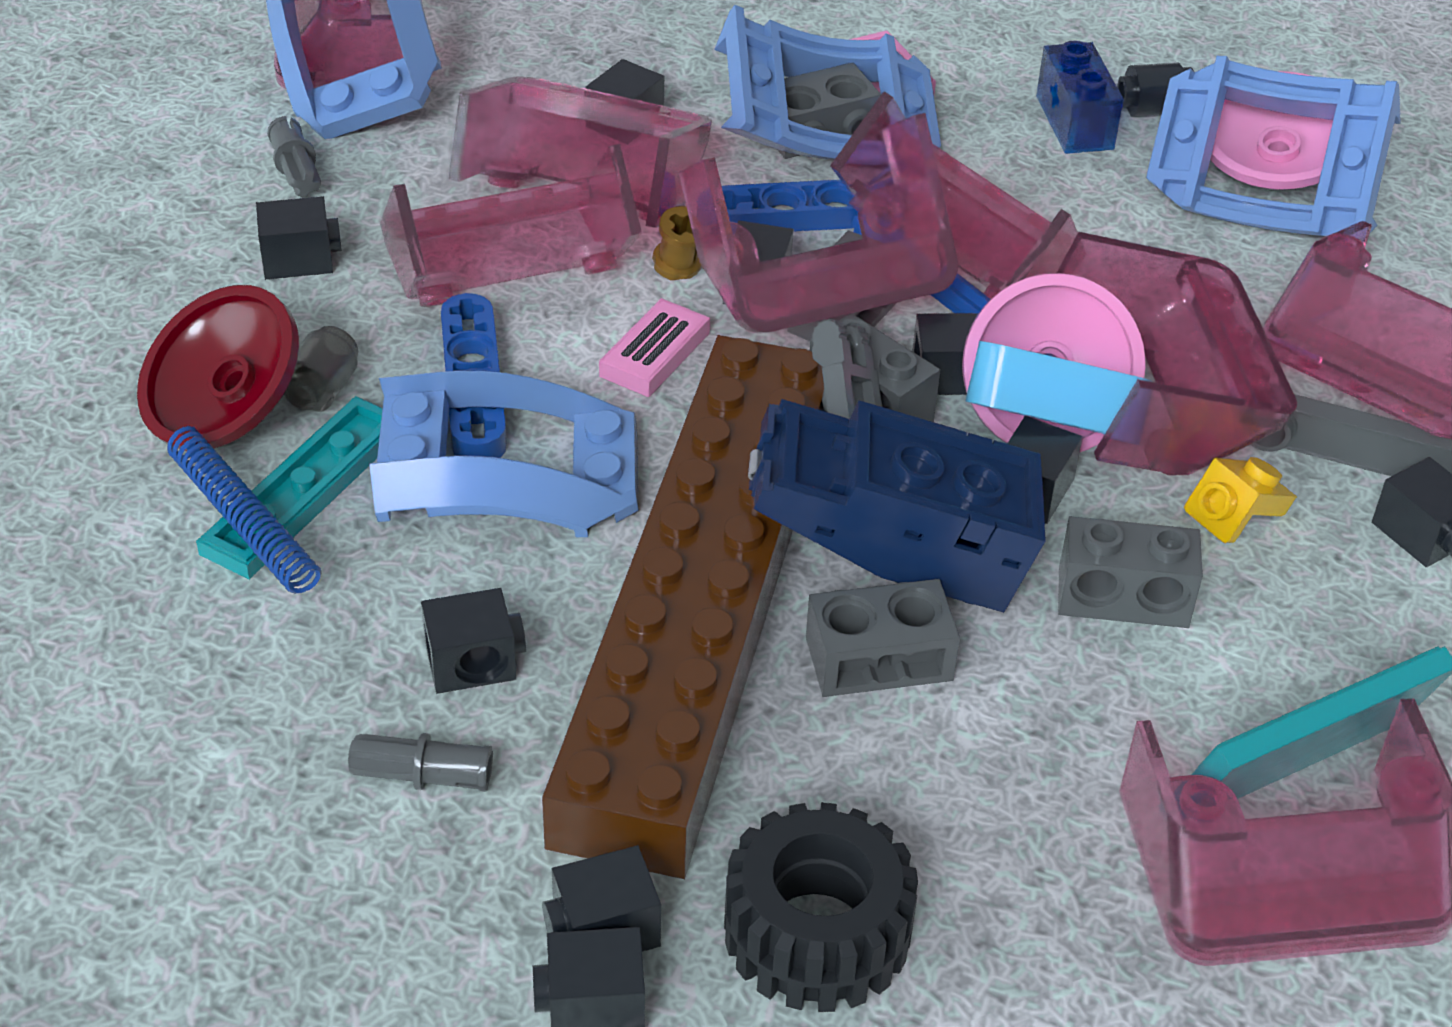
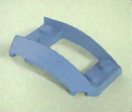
(765, 54)
(363, 97)
(1353, 158)
(419, 475)

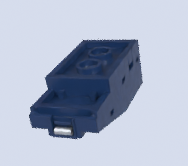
(904, 497)

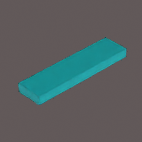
(302, 483)

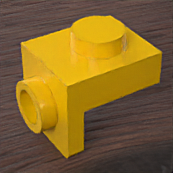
(1234, 492)

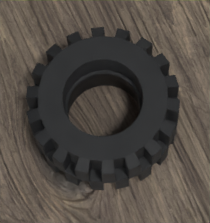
(811, 953)

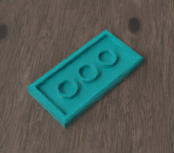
(1324, 725)

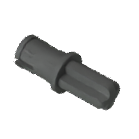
(294, 156)
(421, 761)

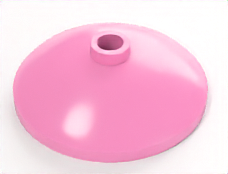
(1270, 146)
(1056, 318)

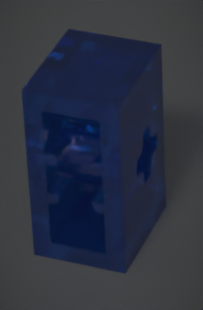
(1079, 97)

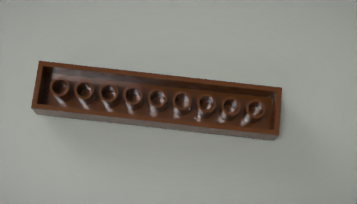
(681, 628)

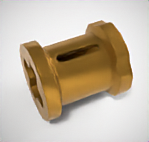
(677, 253)

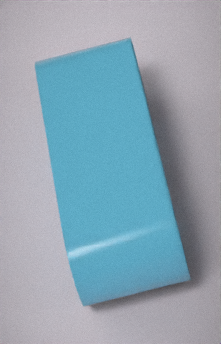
(1047, 387)

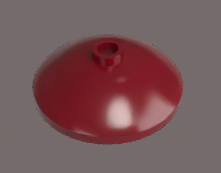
(219, 365)

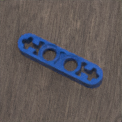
(805, 197)
(477, 341)

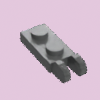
(845, 366)

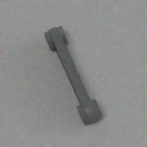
(1356, 438)

